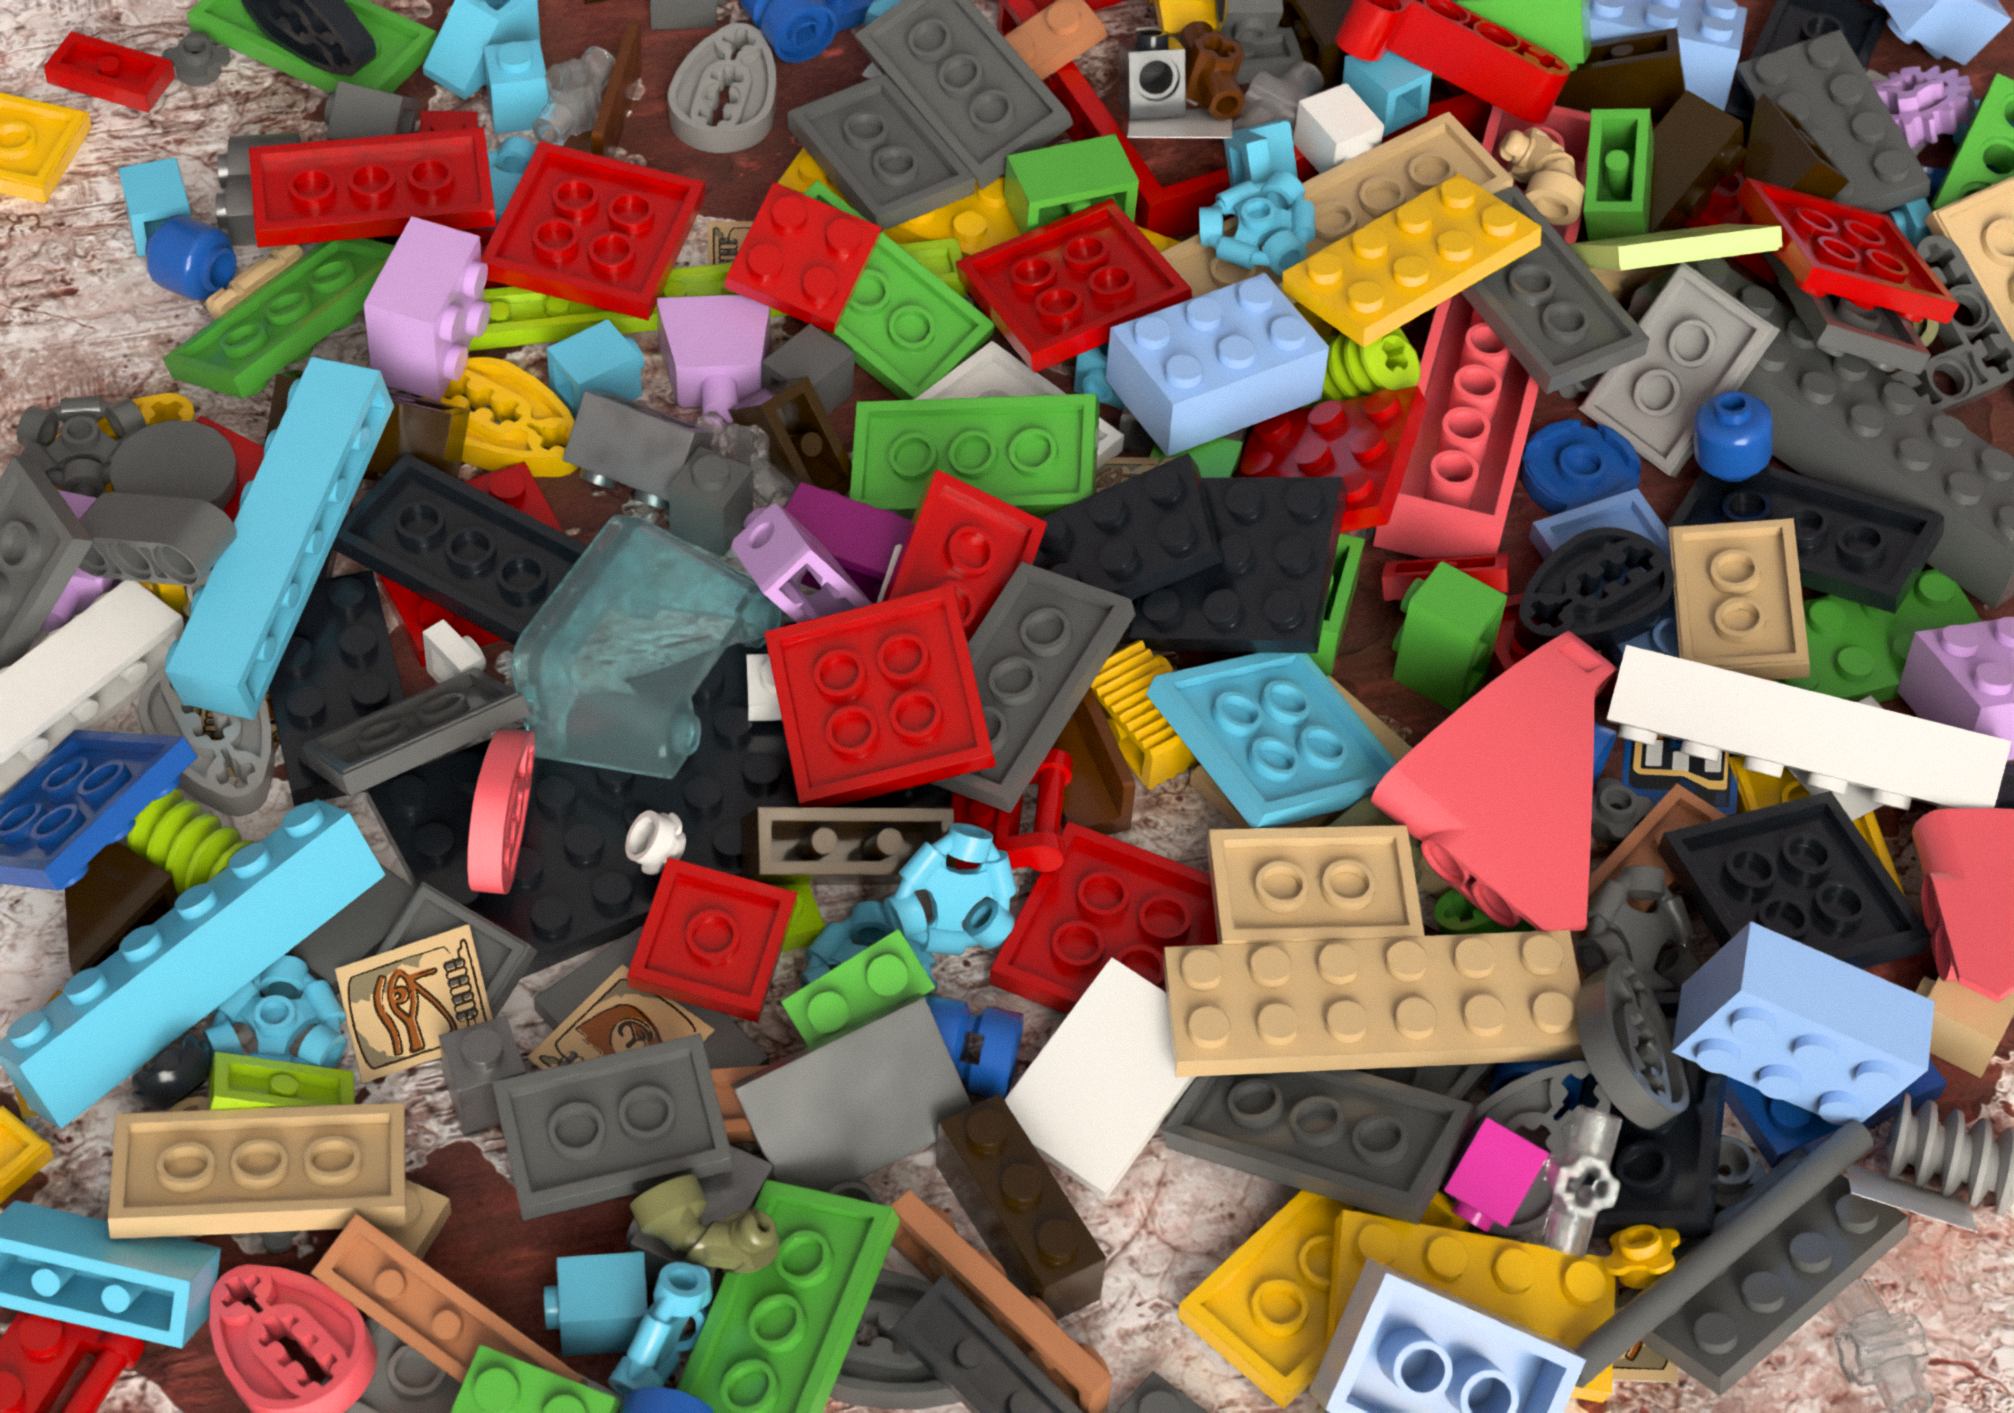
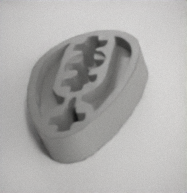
(706, 72)
(245, 748)

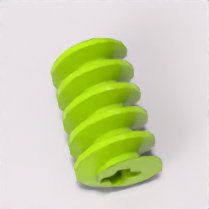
(1363, 371)
(184, 840)

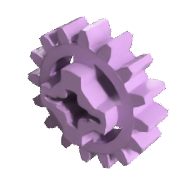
(1927, 102)

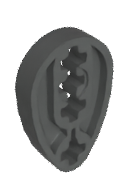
(1630, 1045)
(1530, 1103)
(877, 1374)

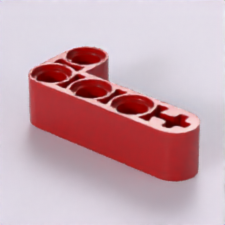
(1460, 50)

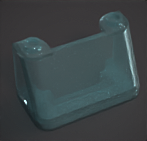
(629, 645)

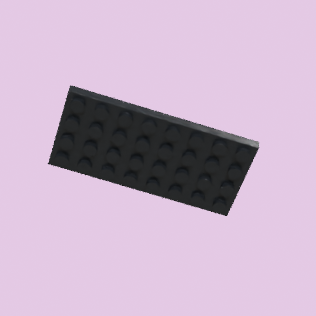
(572, 865)

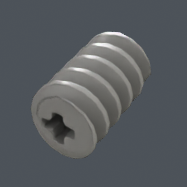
(1952, 1153)

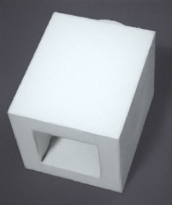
(1335, 128)

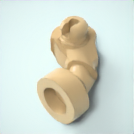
(1547, 171)

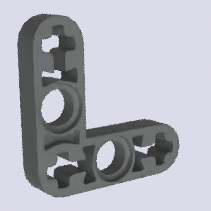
(1962, 358)

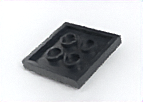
(1273, 574)
(1797, 874)

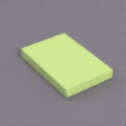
(1678, 246)

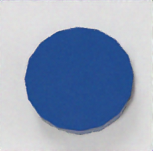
(1577, 465)

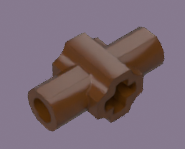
(1212, 70)

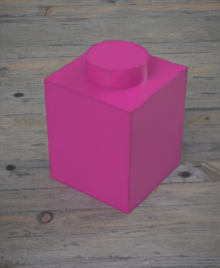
(1495, 1176)

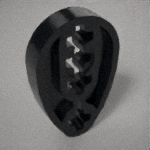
(315, 31)
(1579, 567)

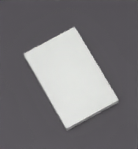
(1102, 1081)

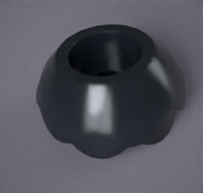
(173, 1075)

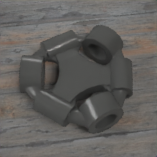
(76, 453)
(1638, 933)

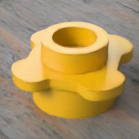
(1641, 1254)

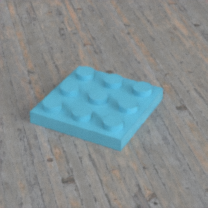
(1273, 736)

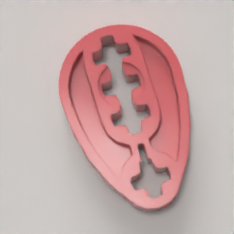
(500, 810)
(304, 1312)

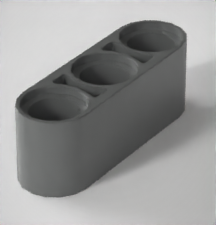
(154, 538)

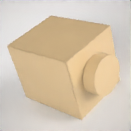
(1965, 1024)

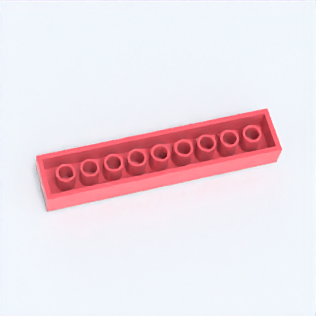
(1476, 402)

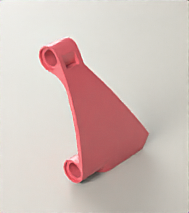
(1510, 789)
(1969, 895)

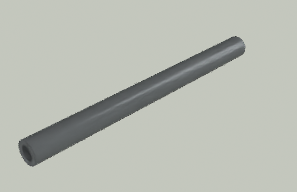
(1721, 1249)

